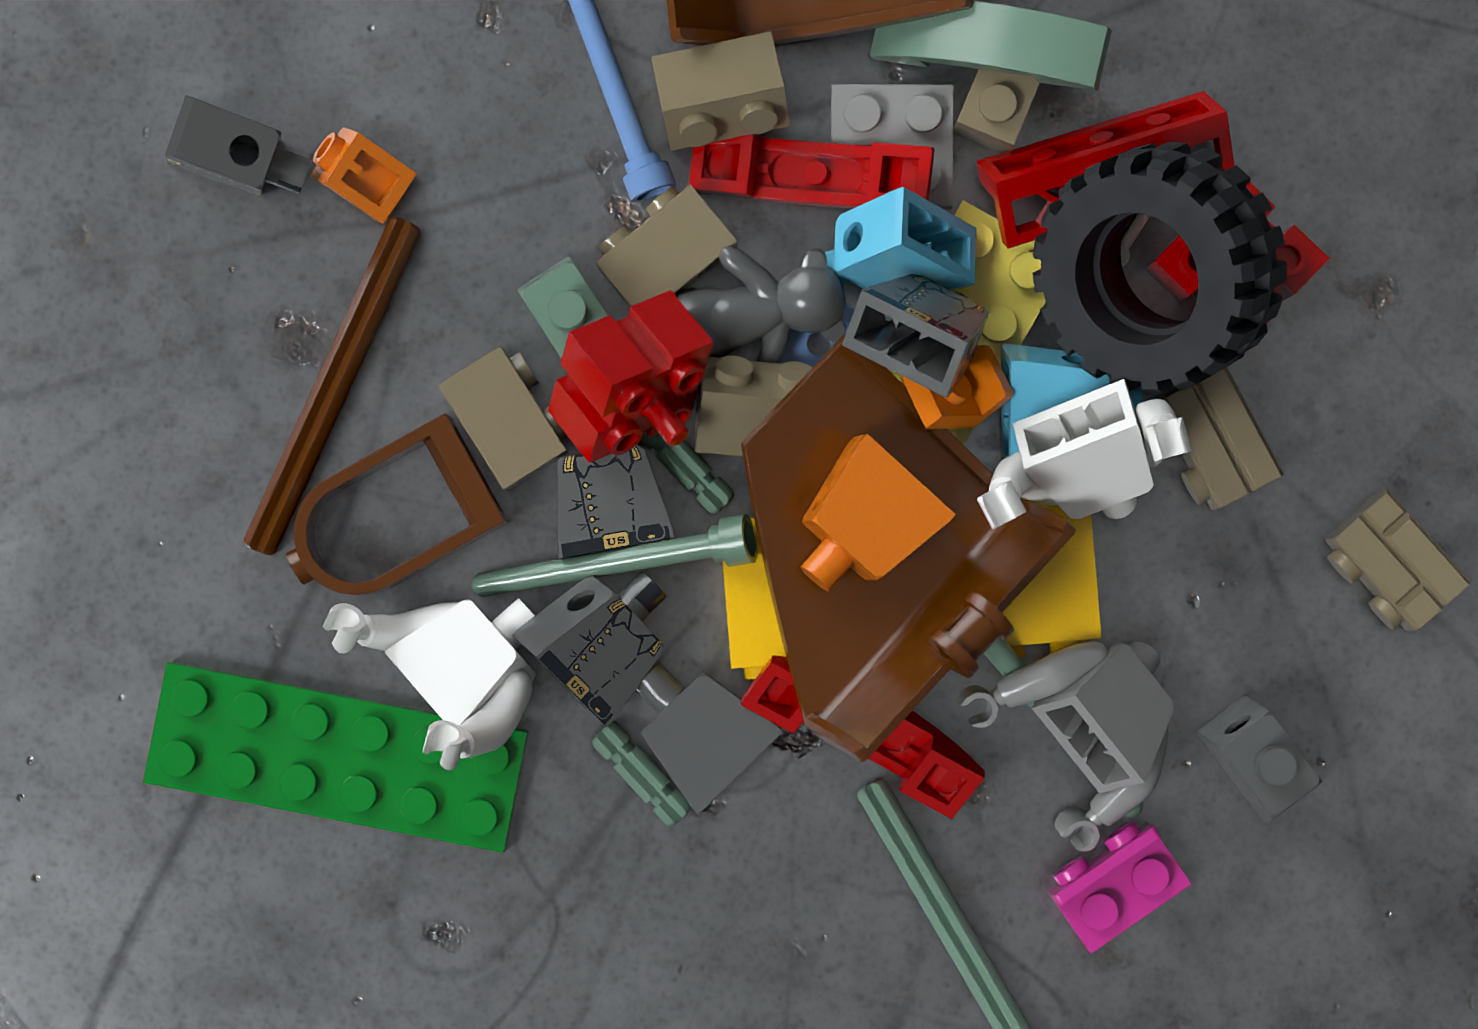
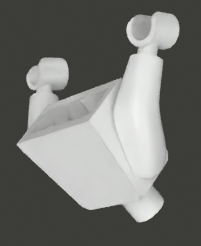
(1086, 456)
(456, 663)

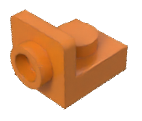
(361, 173)
(974, 398)

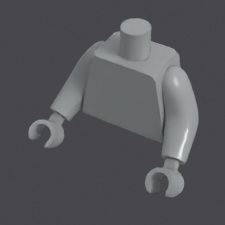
(1105, 717)

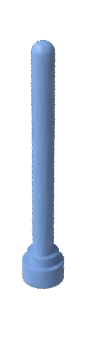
(645, 171)

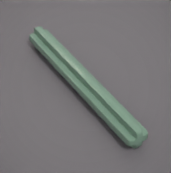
(940, 906)

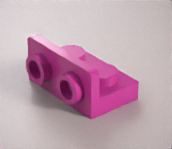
(1117, 885)

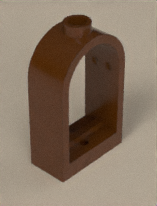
(461, 476)

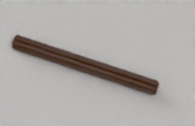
(332, 386)

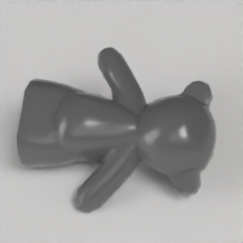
(803, 300)

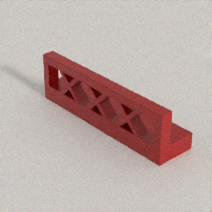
(1058, 159)

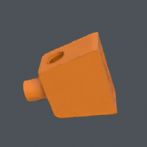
(869, 515)

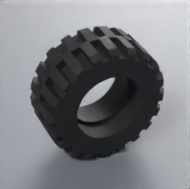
(1225, 235)

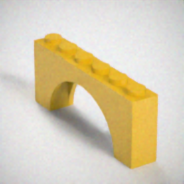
(1052, 609)

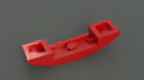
(809, 170)
(926, 759)

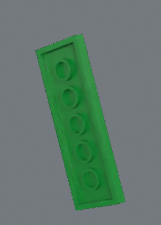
(327, 758)

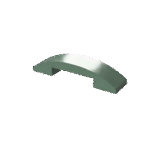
(1001, 40)

